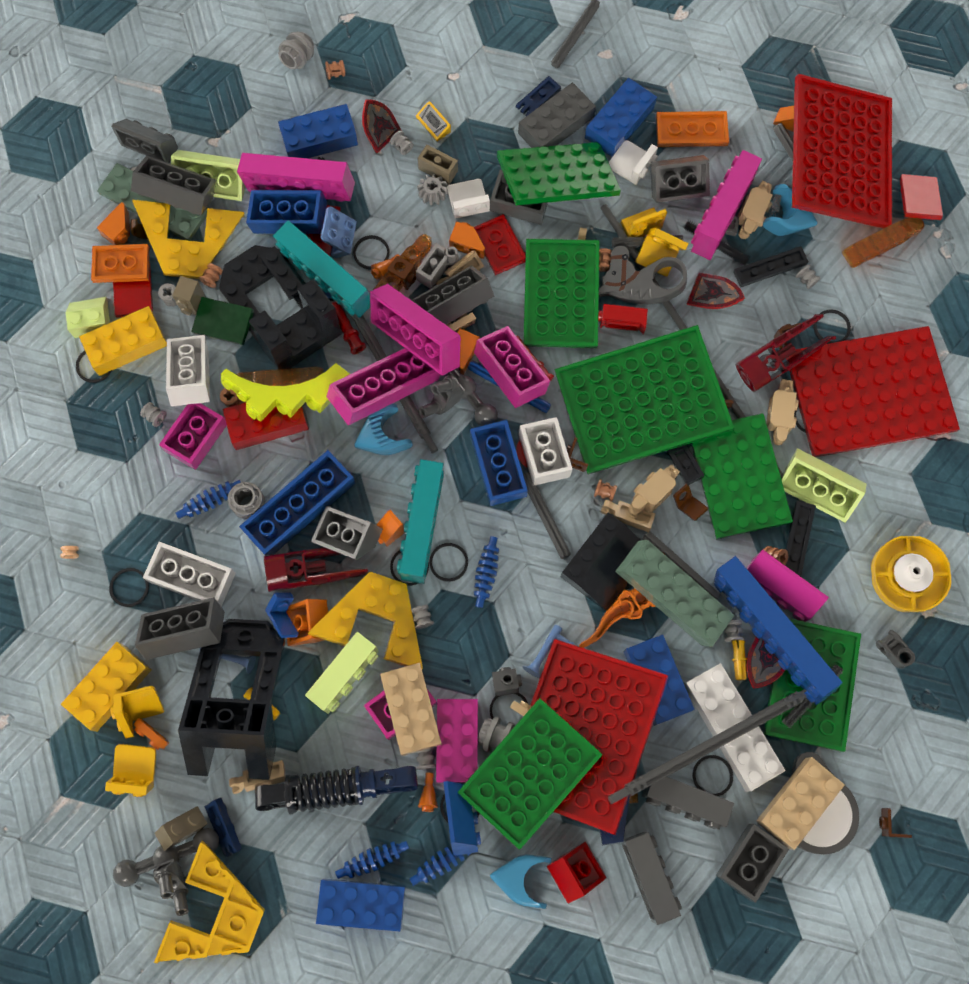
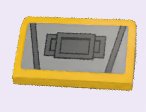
(433, 121)

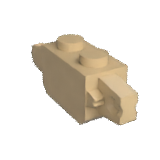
(754, 208)
(781, 411)
(654, 491)

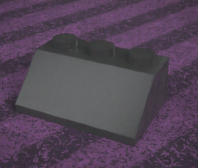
(145, 140)
(346, 533)

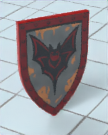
(378, 123)
(714, 292)
(761, 665)

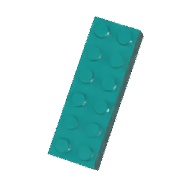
(322, 269)
(421, 522)

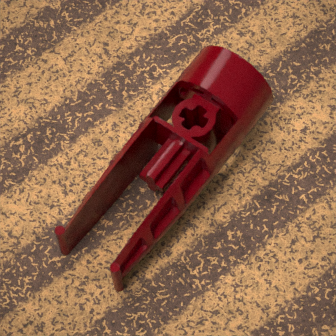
(756, 372)
(279, 571)

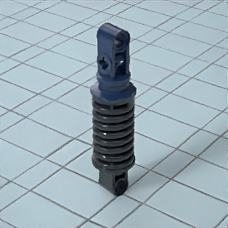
(333, 790)

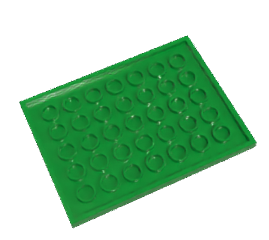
(643, 399)

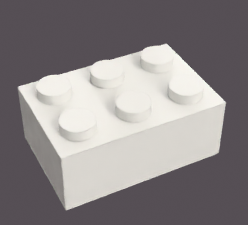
(545, 451)

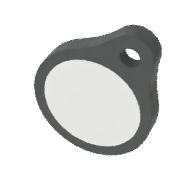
(837, 823)

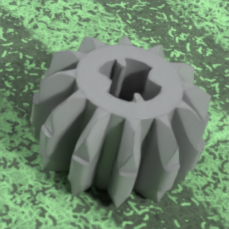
(426, 189)

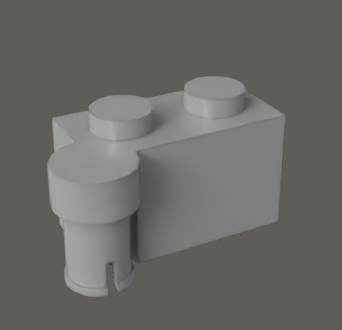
(436, 264)

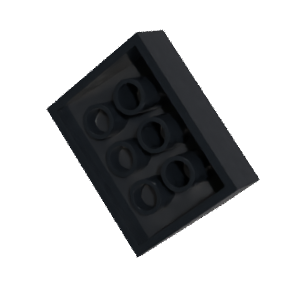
(597, 560)

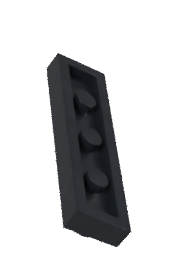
(770, 266)
(799, 535)

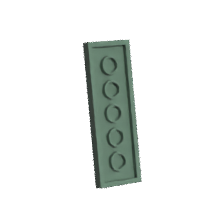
(118, 189)

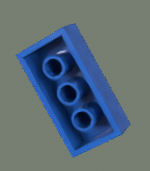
(620, 116)
(318, 132)
(273, 208)
(498, 463)
(656, 656)
(361, 905)

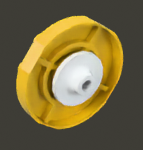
(911, 574)

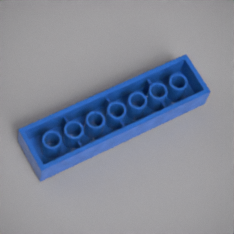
(776, 630)

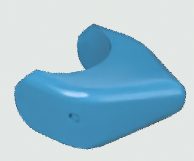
(793, 219)
(374, 440)
(511, 879)

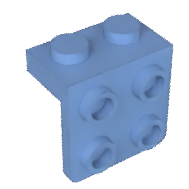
(338, 232)

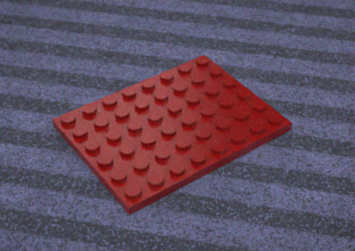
(842, 152)
(873, 392)
(611, 708)

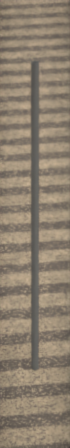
(671, 310)

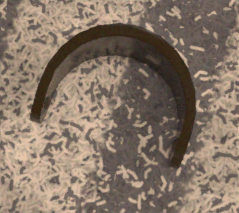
(137, 229)

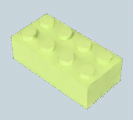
(343, 673)

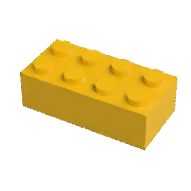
(123, 341)
(114, 674)

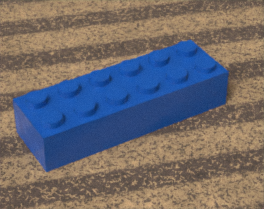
(297, 504)

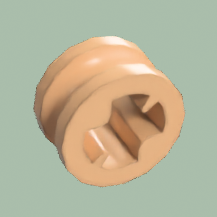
(69, 552)

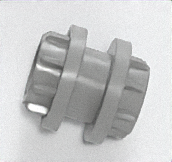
(296, 50)
(242, 491)
(493, 733)

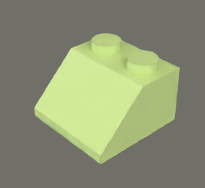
(87, 316)

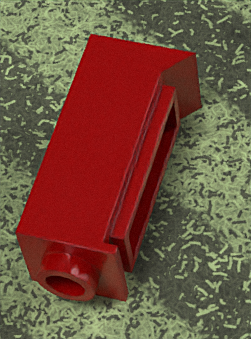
(623, 317)

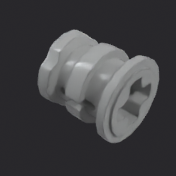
(401, 142)
(808, 277)
(168, 300)
(153, 414)
(422, 617)
(734, 631)
(425, 759)

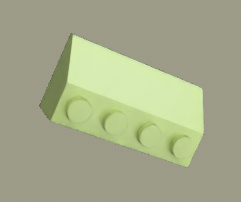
(216, 167)
(822, 485)

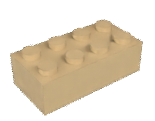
(410, 709)
(800, 803)

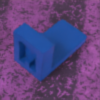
(277, 613)

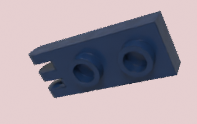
(538, 96)
(223, 826)

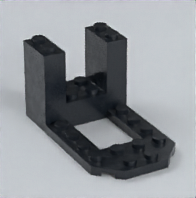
(298, 334)
(233, 722)

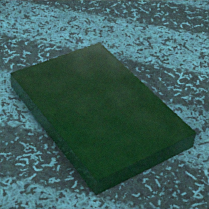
(222, 320)

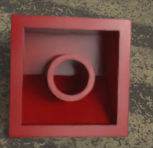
(576, 872)

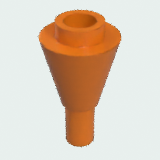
(381, 268)
(428, 797)

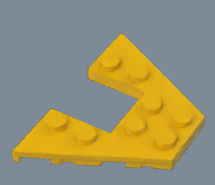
(184, 256)
(381, 598)
(234, 924)

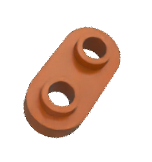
(156, 739)

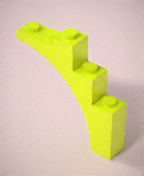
(262, 398)

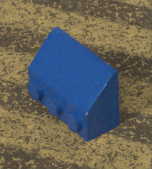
(461, 821)

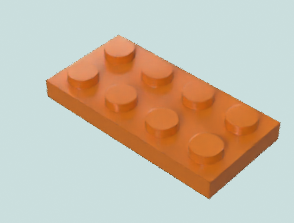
(692, 129)

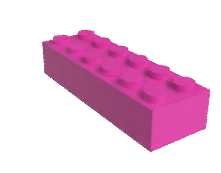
(293, 173)
(725, 204)
(415, 329)
(379, 385)

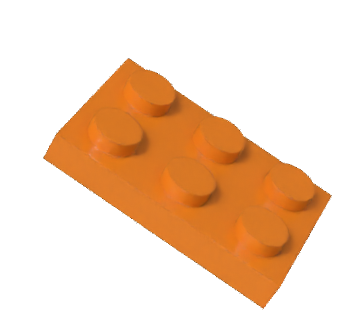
(120, 263)

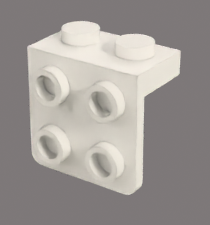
(632, 161)
(468, 198)

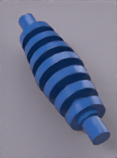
(209, 499)
(486, 572)
(372, 859)
(436, 866)

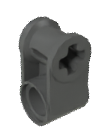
(894, 650)

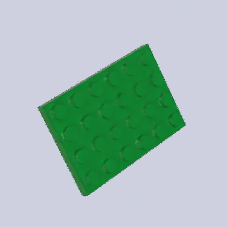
(558, 173)
(561, 293)
(742, 479)
(828, 722)
(530, 773)

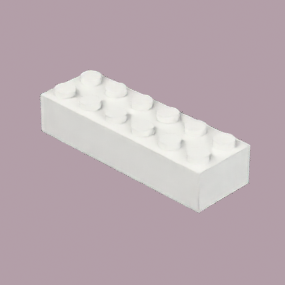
(722, 708)

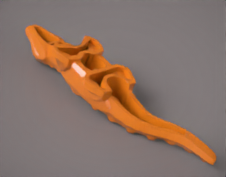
(628, 605)

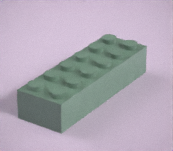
(675, 593)

